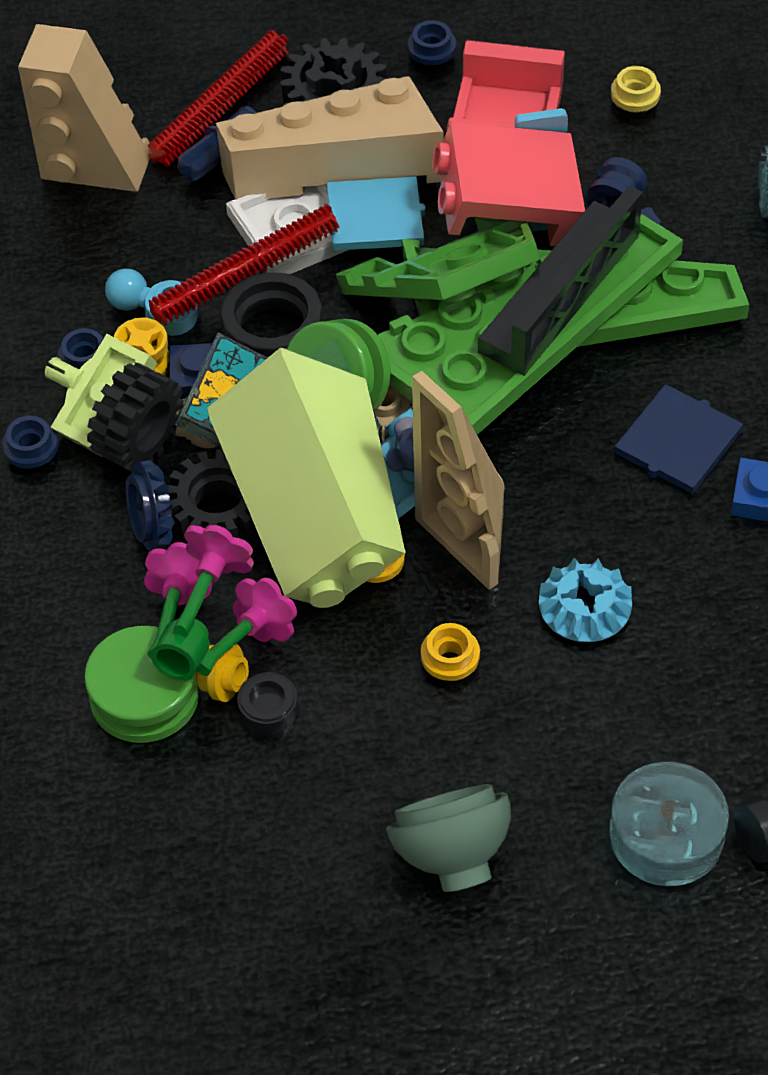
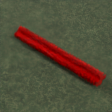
(218, 98)
(244, 264)

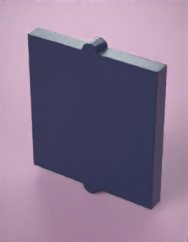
(678, 438)

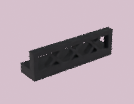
(562, 283)

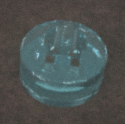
(668, 823)

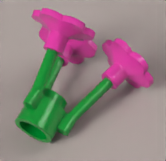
(186, 576)

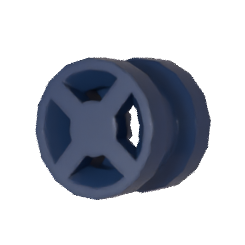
(613, 180)

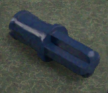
(205, 153)

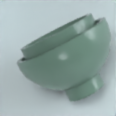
(453, 834)

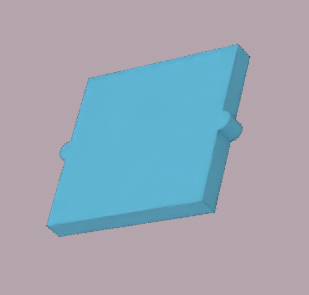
(375, 213)

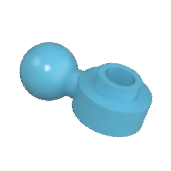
(128, 290)

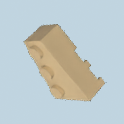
(75, 115)

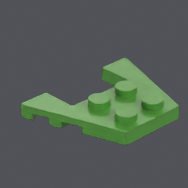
(452, 270)

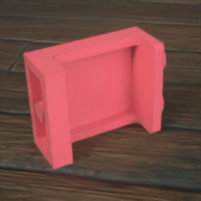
(507, 82)
(508, 177)

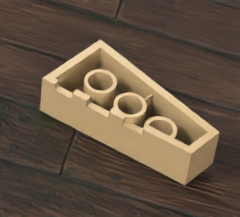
(333, 138)

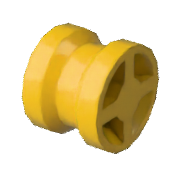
(148, 337)

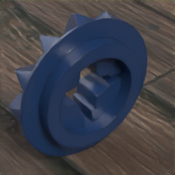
(149, 505)

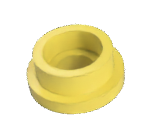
(635, 89)

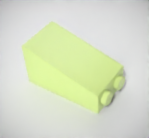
(311, 474)

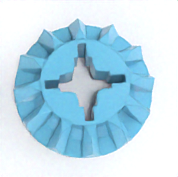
(570, 616)

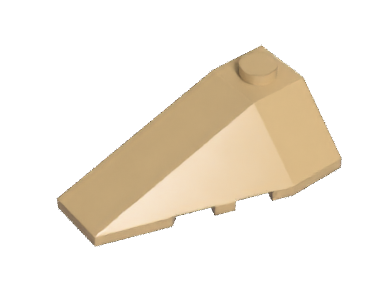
(455, 482)

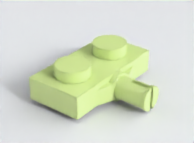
(86, 385)

